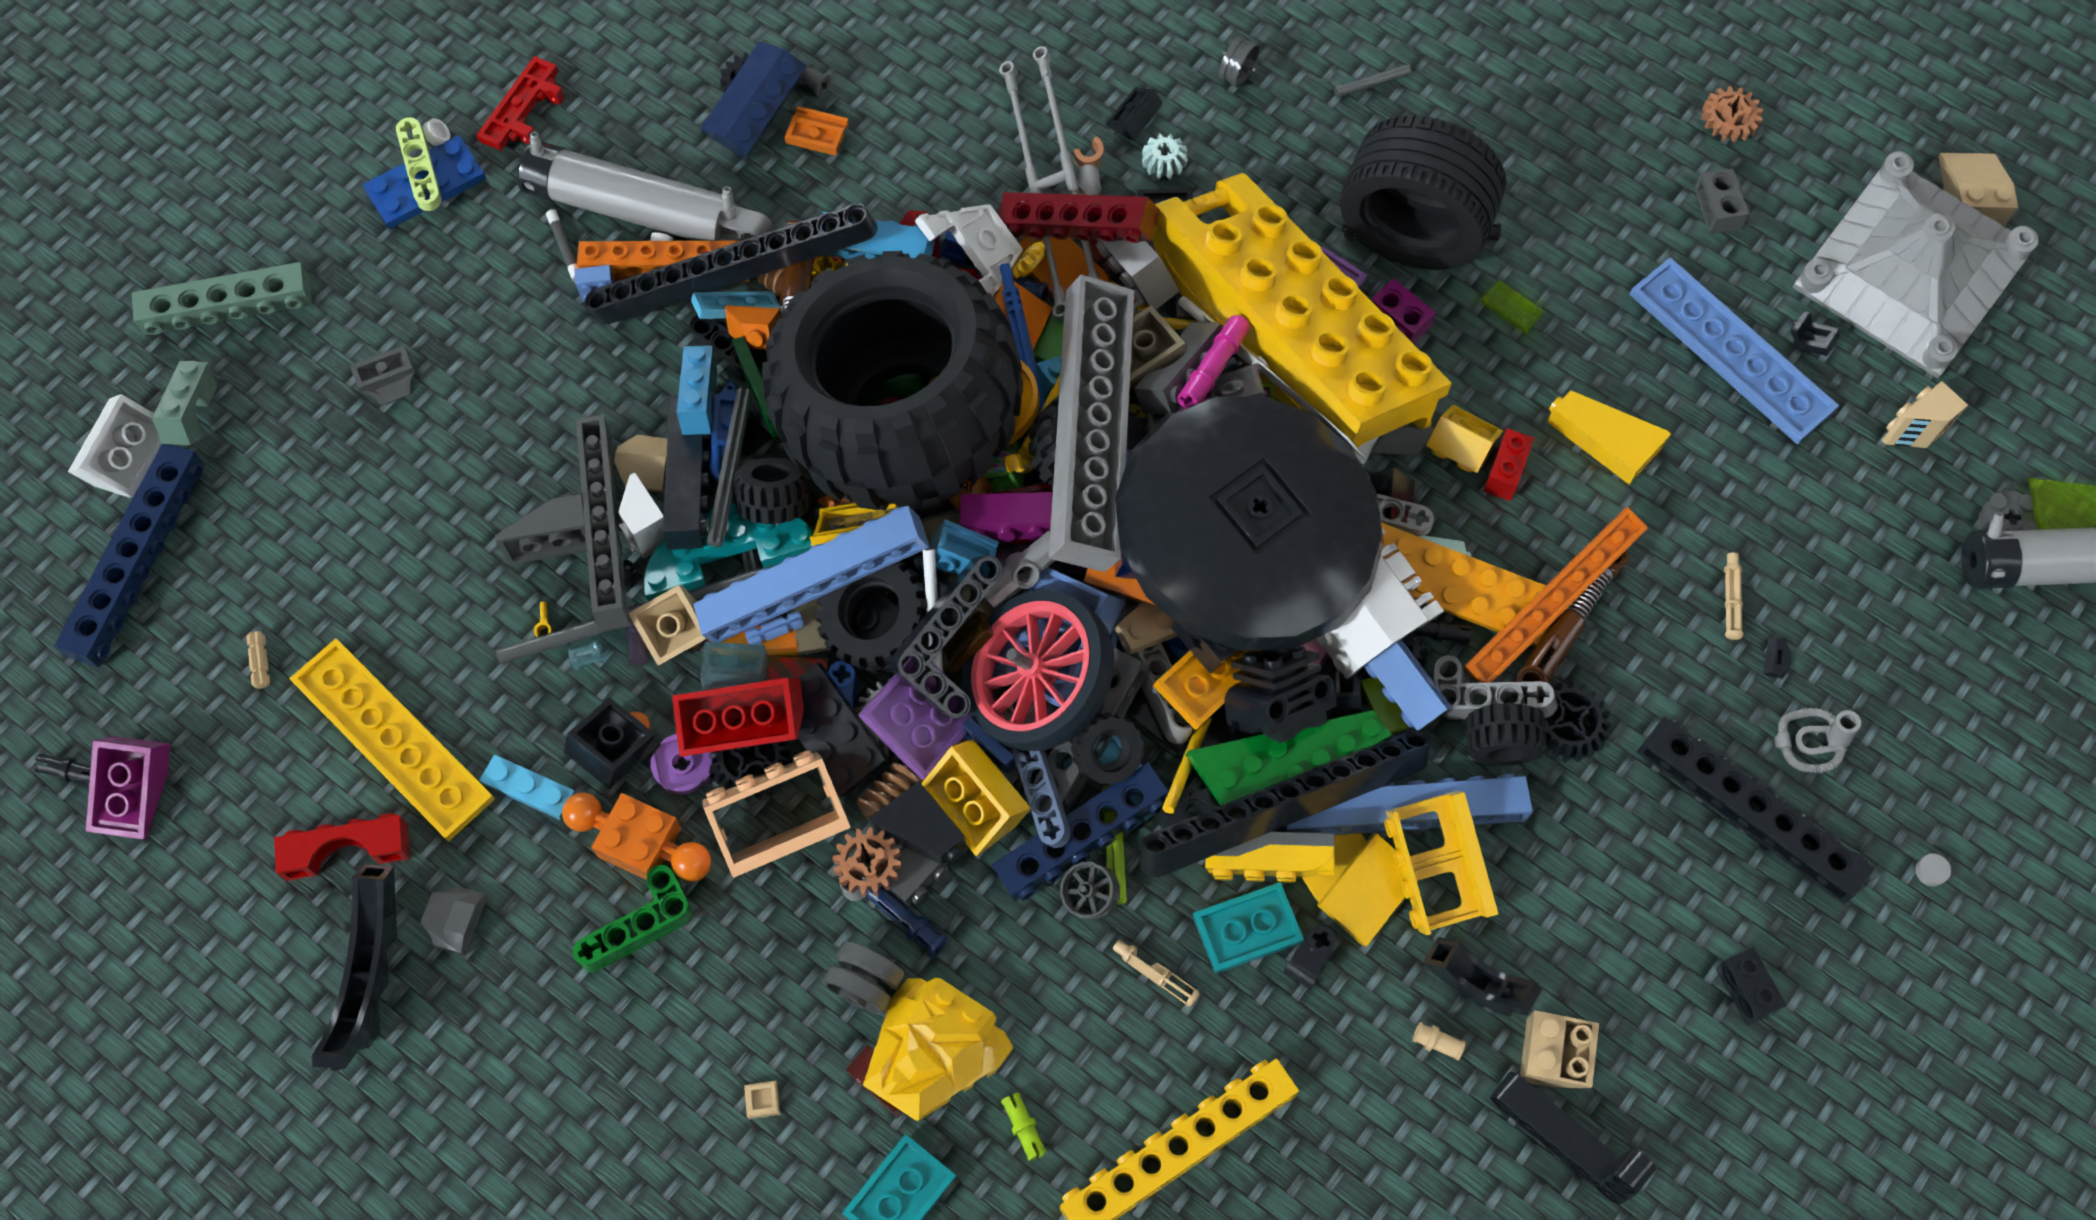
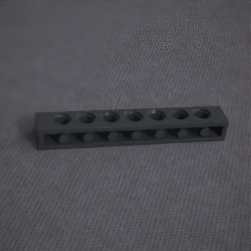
(1761, 825)

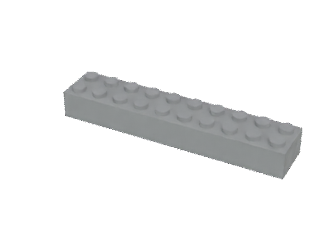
(1091, 423)

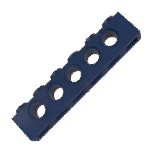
(1089, 815)

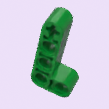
(631, 924)

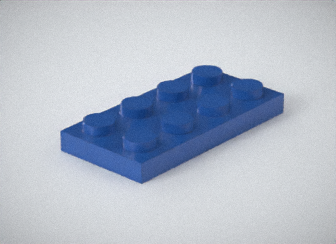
(454, 172)

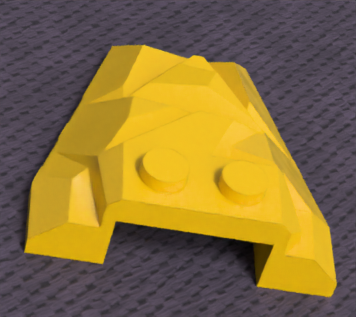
(933, 1047)

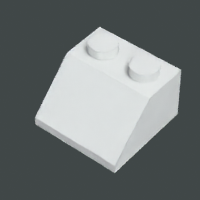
(640, 518)

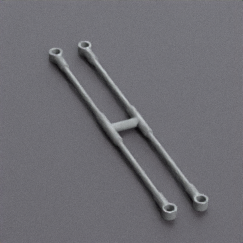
(1066, 174)

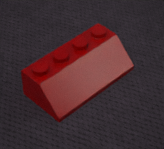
(738, 716)

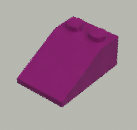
(125, 785)

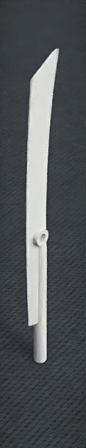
(1262, 366)

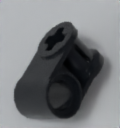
(1308, 959)

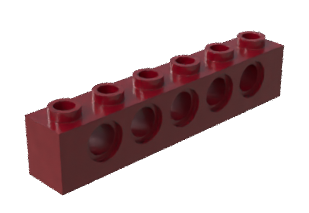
(1079, 216)

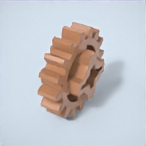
(1740, 123)
(855, 864)

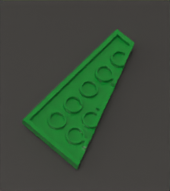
(1258, 762)

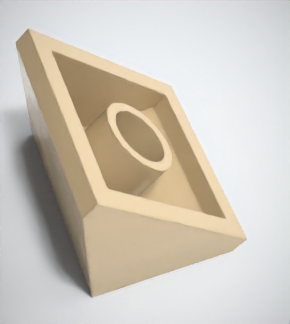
(668, 624)

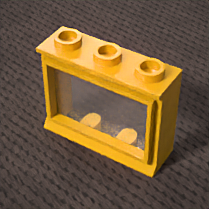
(842, 519)

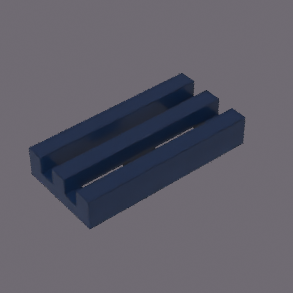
(992, 748)

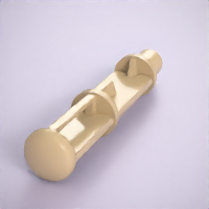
(1733, 597)
(1156, 972)

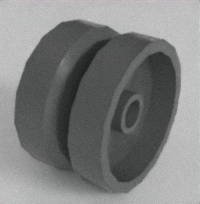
(863, 978)

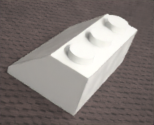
(118, 448)

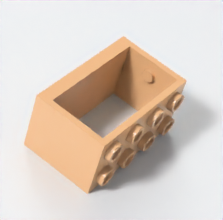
(784, 842)

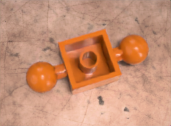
(636, 836)

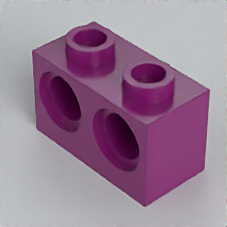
(1405, 309)

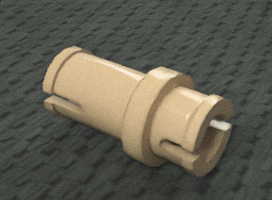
(1439, 1041)

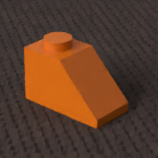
(752, 323)

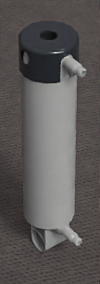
(634, 195)
(2028, 556)

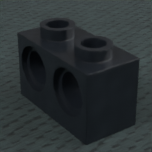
(1750, 986)

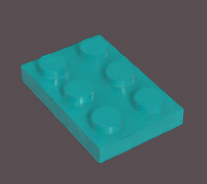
(1248, 927)
(902, 1186)

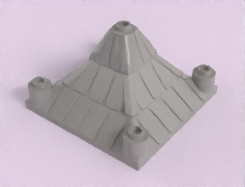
(1914, 266)

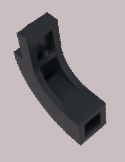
(1478, 981)

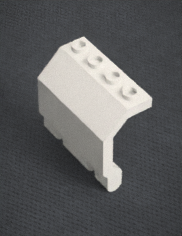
(1381, 617)

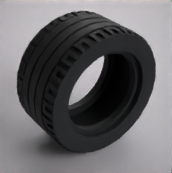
(1423, 192)

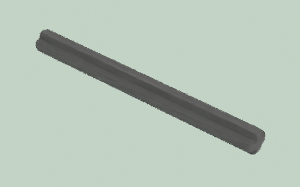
(729, 467)

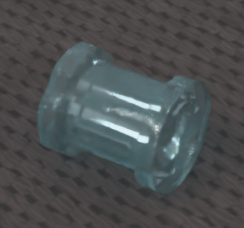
(585, 653)

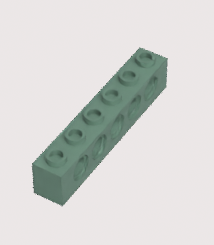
(221, 298)

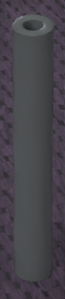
(1371, 81)

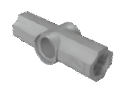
(1035, 560)

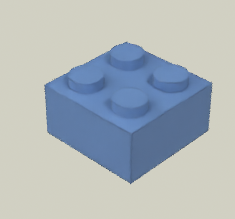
(592, 278)

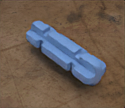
(774, 628)

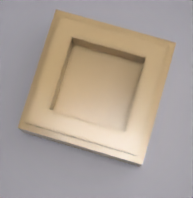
(762, 1099)

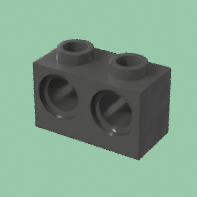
(1721, 201)

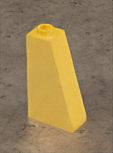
(1607, 434)

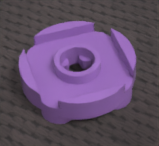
(674, 780)

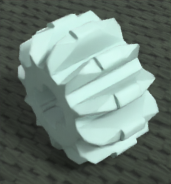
(1164, 156)

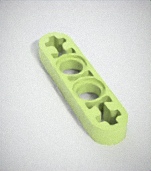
(419, 163)

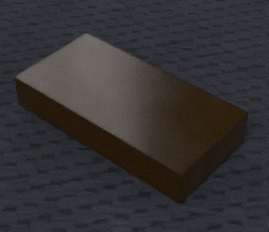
(966, 642)

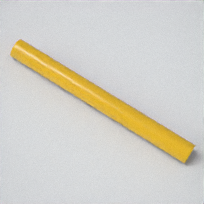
(1184, 769)

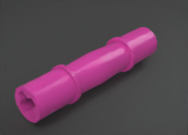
(1215, 360)

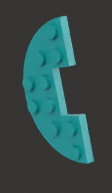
(683, 566)

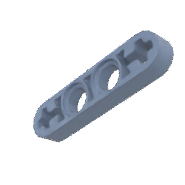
(1037, 792)

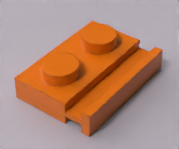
(816, 130)

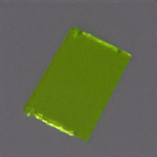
(2063, 504)

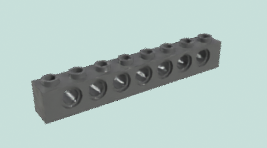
(602, 524)

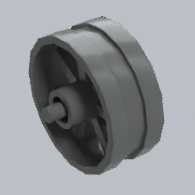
(1239, 61)
(1089, 890)

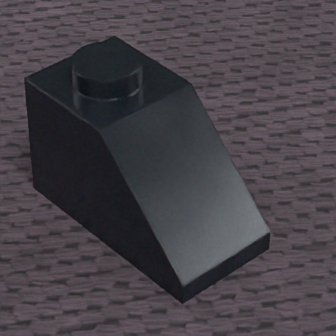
(1348, 693)

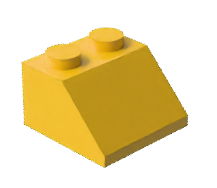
(1464, 439)

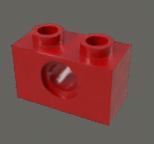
(1508, 464)

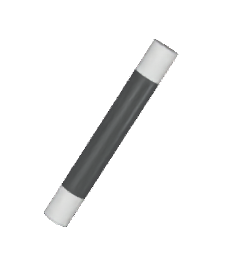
(562, 242)

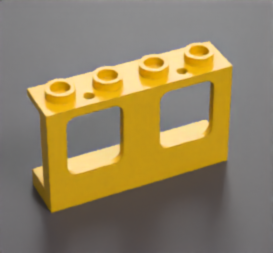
(1458, 855)

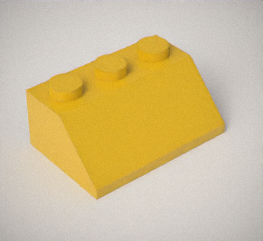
(975, 795)

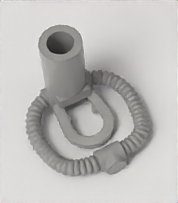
(1838, 734)

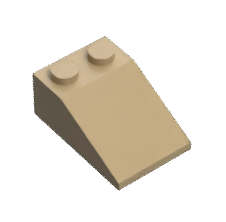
(1980, 183)

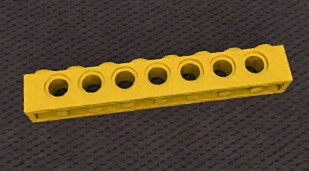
(1279, 1091)

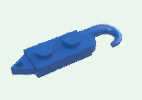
(721, 421)

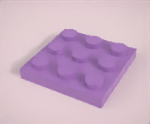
(912, 725)

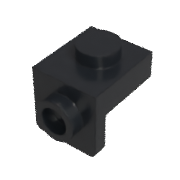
(1813, 336)

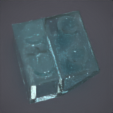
(733, 664)

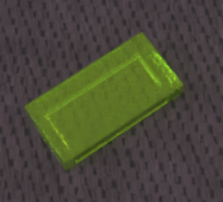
(1512, 307)

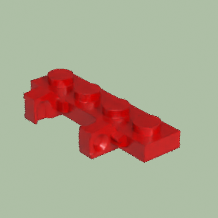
(508, 118)

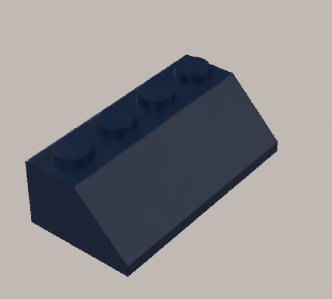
(754, 99)

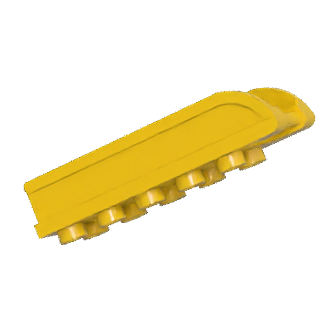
(1300, 310)

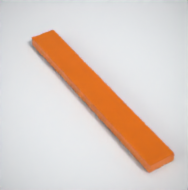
(1555, 597)

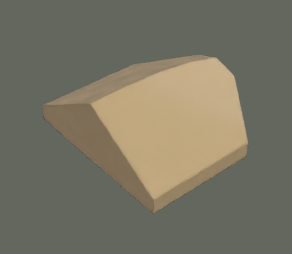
(646, 458)

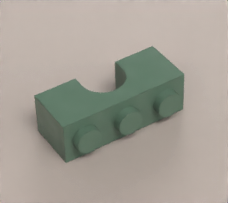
(176, 412)

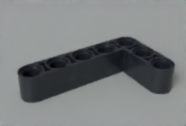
(941, 635)
(1611, 1175)

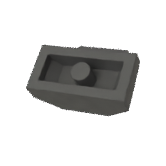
(385, 375)
(453, 918)

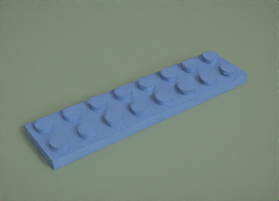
(1734, 350)

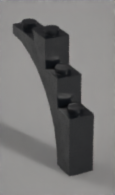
(365, 975)

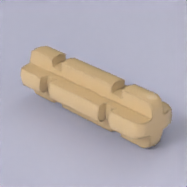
(258, 659)

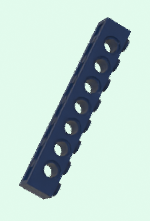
(116, 560)

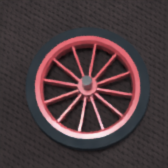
(1039, 671)

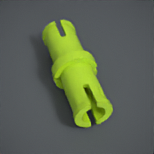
(1024, 1126)

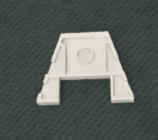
(981, 237)

